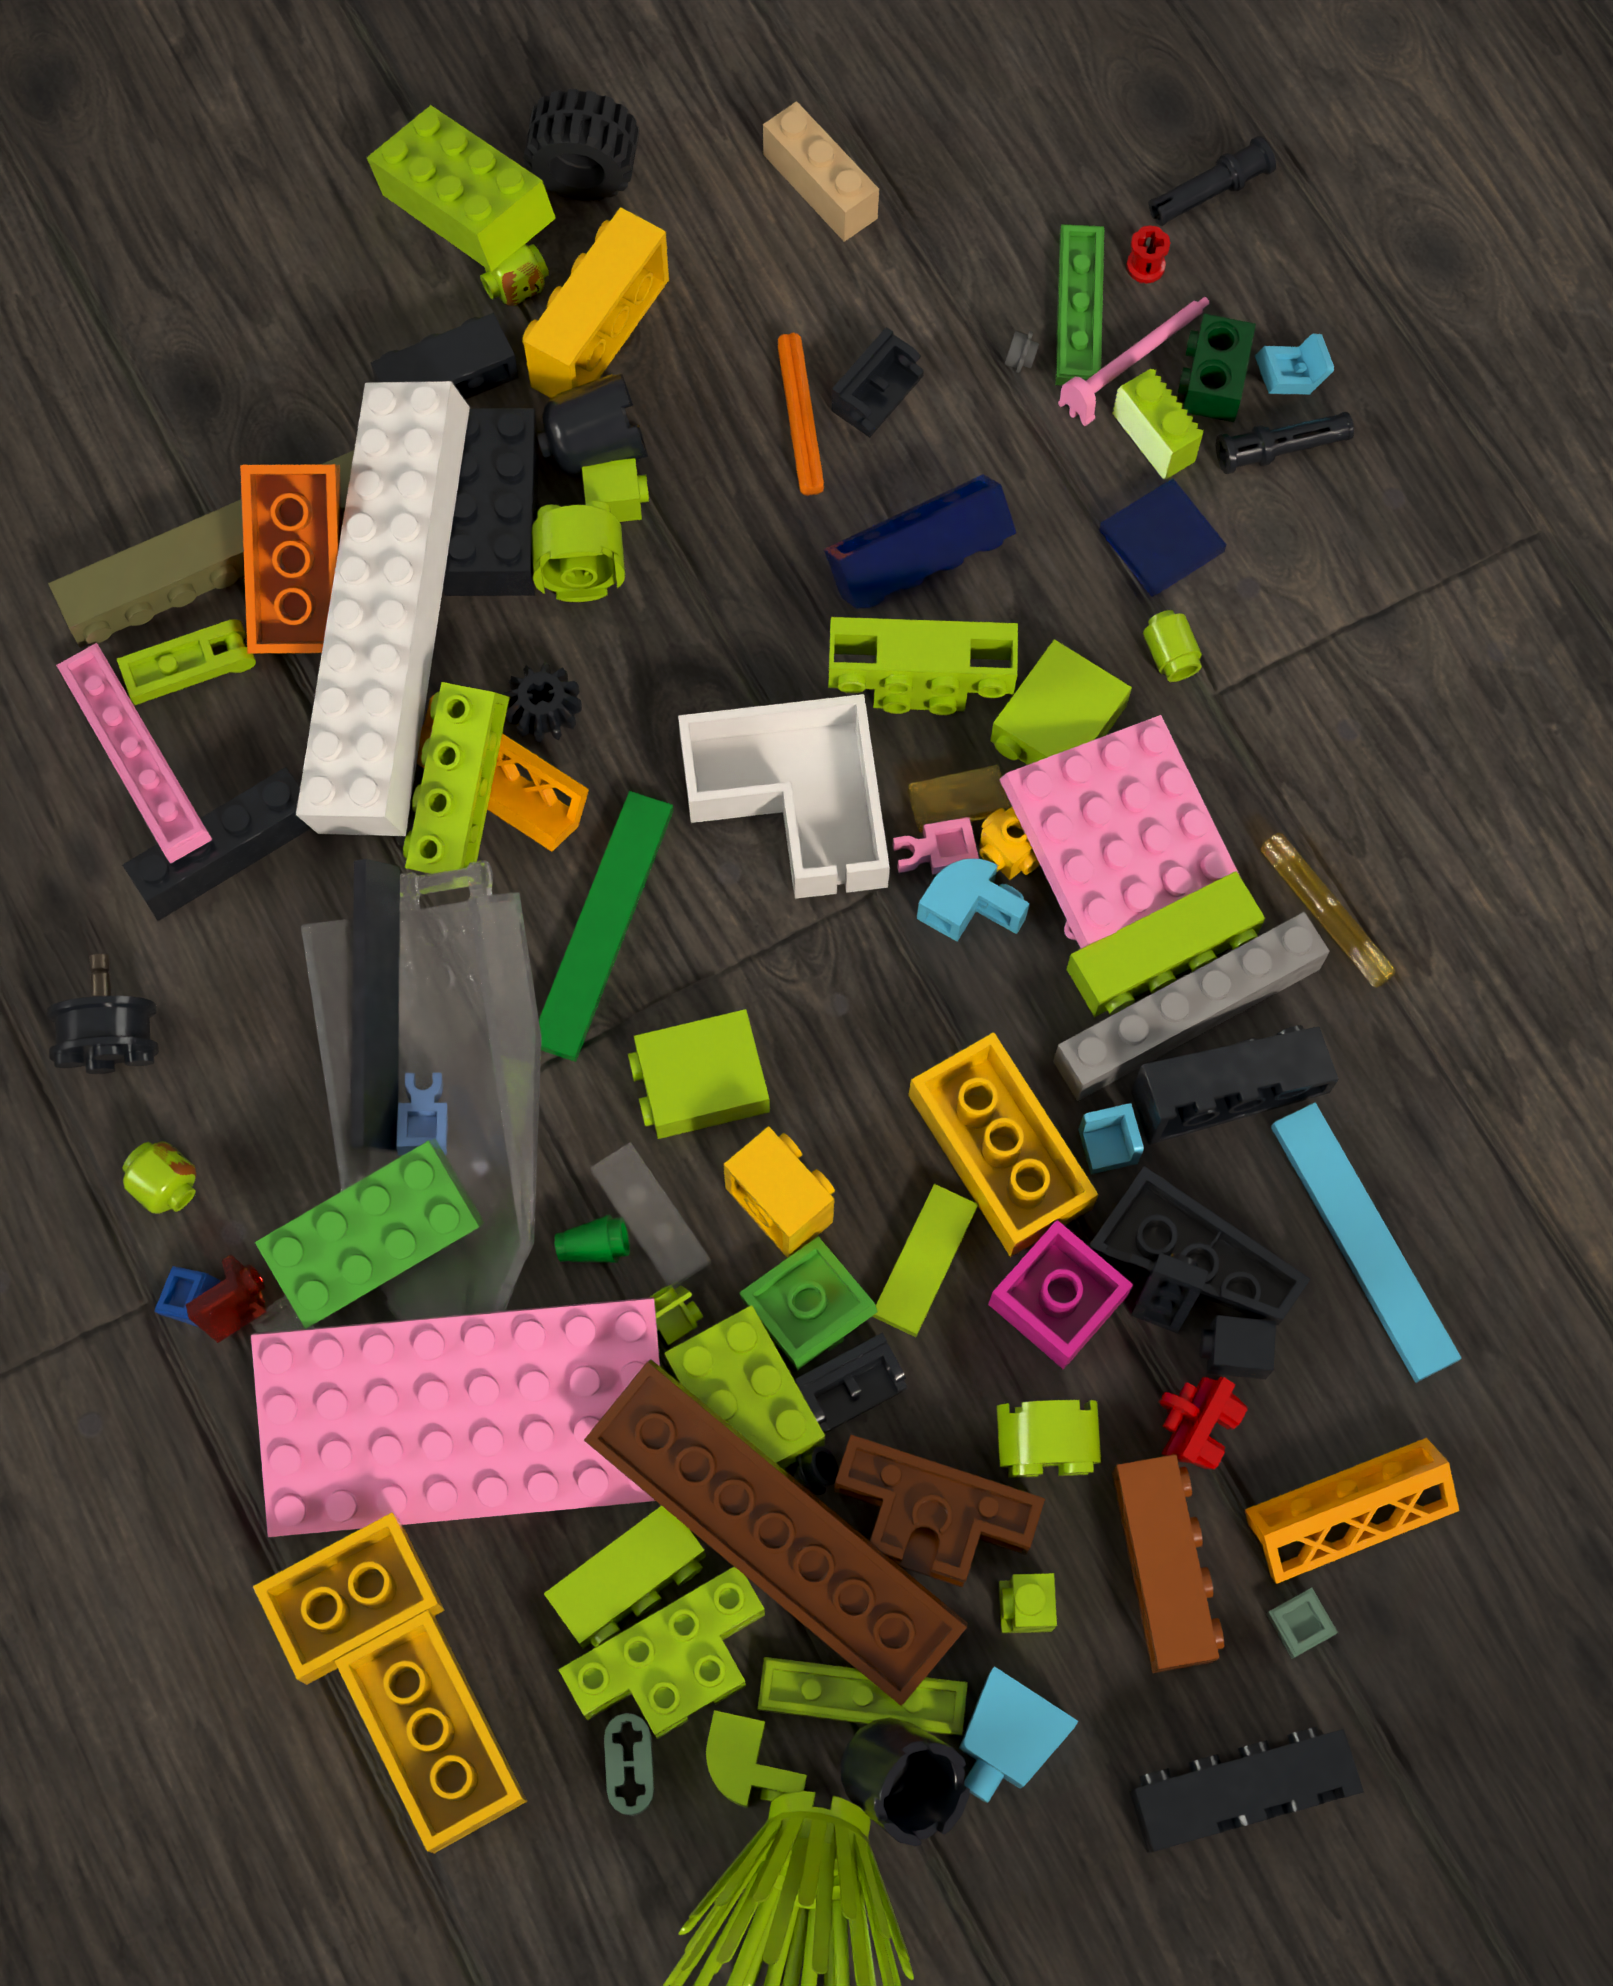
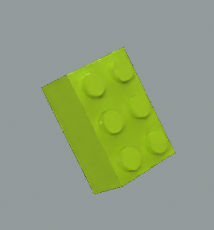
(748, 1386)

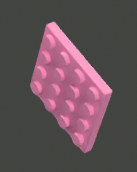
(1117, 828)

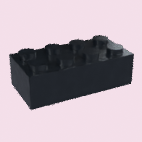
(495, 506)

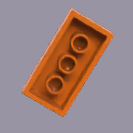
(289, 554)

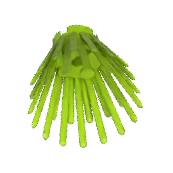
(807, 1879)

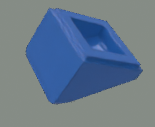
(181, 1288)

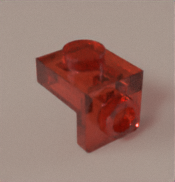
(230, 1302)

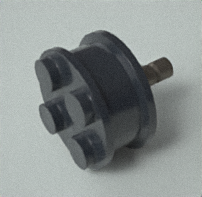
(102, 1027)

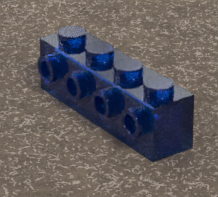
(920, 542)

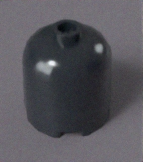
(590, 426)
(904, 1779)

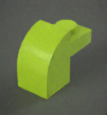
(733, 1759)

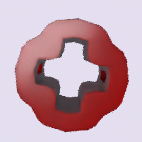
(1143, 254)

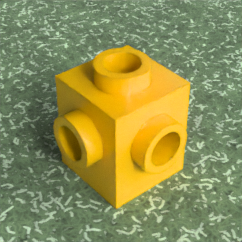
(1007, 844)

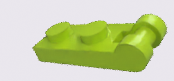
(185, 661)

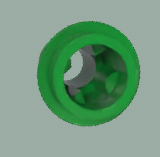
(594, 1241)

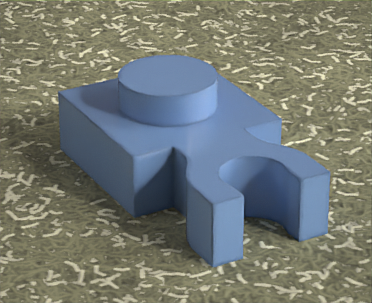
(423, 1117)

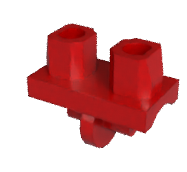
(1194, 1416)

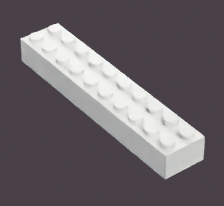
(384, 610)

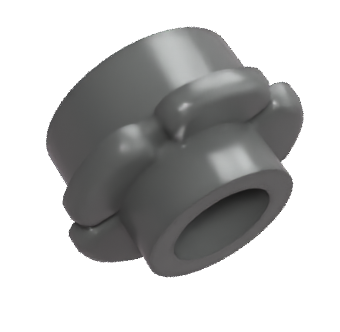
(1021, 351)

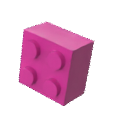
(1060, 1294)

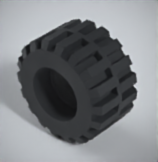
(581, 144)

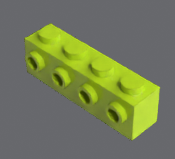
(455, 779)
(1165, 944)

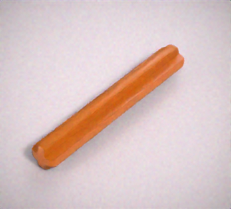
(800, 414)

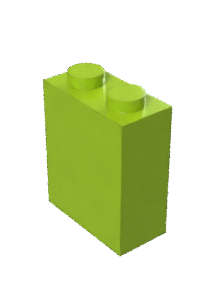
(1059, 707)
(699, 1074)

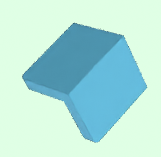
(1111, 1138)

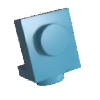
(1295, 368)

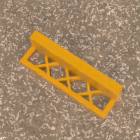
(525, 803)
(1353, 1499)

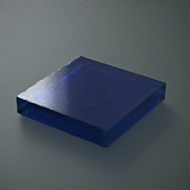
(1162, 537)

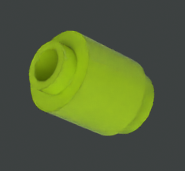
(1173, 645)

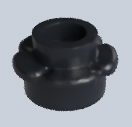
(816, 1469)

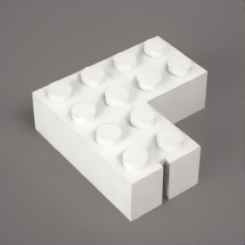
(798, 761)

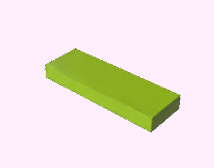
(925, 1260)

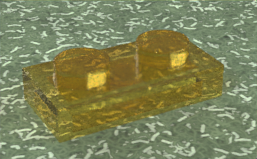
(958, 796)

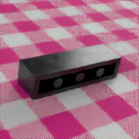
(240, 835)

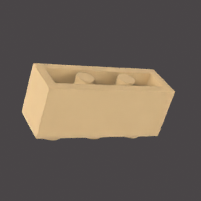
(820, 171)

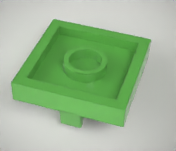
(809, 1302)

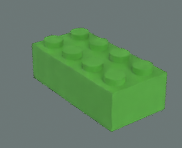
(369, 1233)

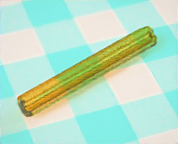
(1328, 910)

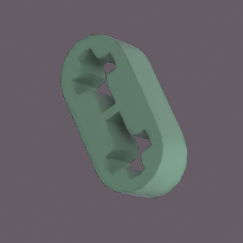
(616, 1764)

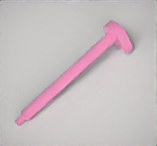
(1080, 393)

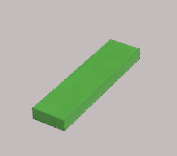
(1079, 302)

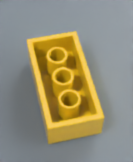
(597, 305)
(1002, 1143)
(430, 1731)

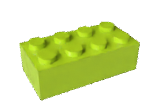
(461, 188)

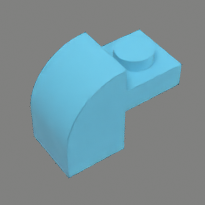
(966, 889)

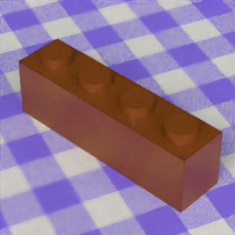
(1166, 1563)

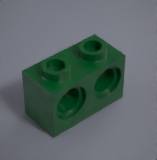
(1216, 367)

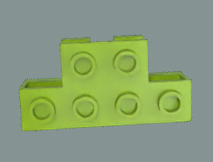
(922, 661)
(671, 1658)

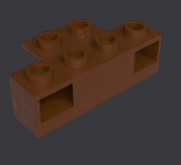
(933, 1511)

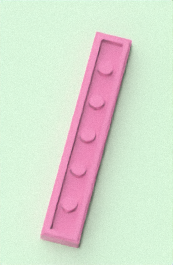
(134, 753)

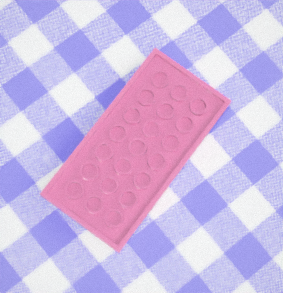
(445, 1415)

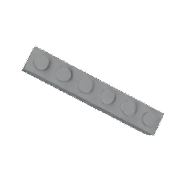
(1190, 1006)

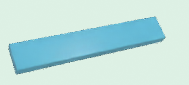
(1366, 1243)

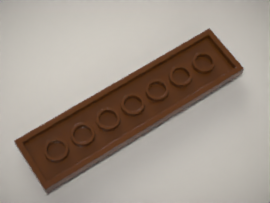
(776, 1532)

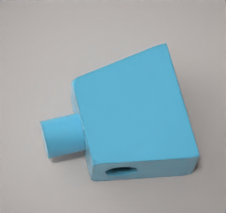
(1010, 1734)

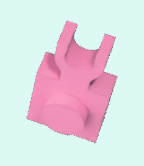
(941, 845)

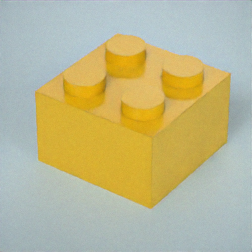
(780, 1191)

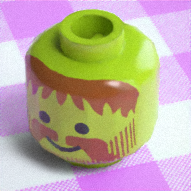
(517, 276)
(159, 1177)

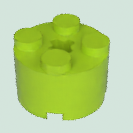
(577, 551)
(1047, 1436)

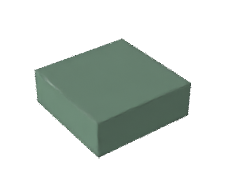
(1301, 1623)

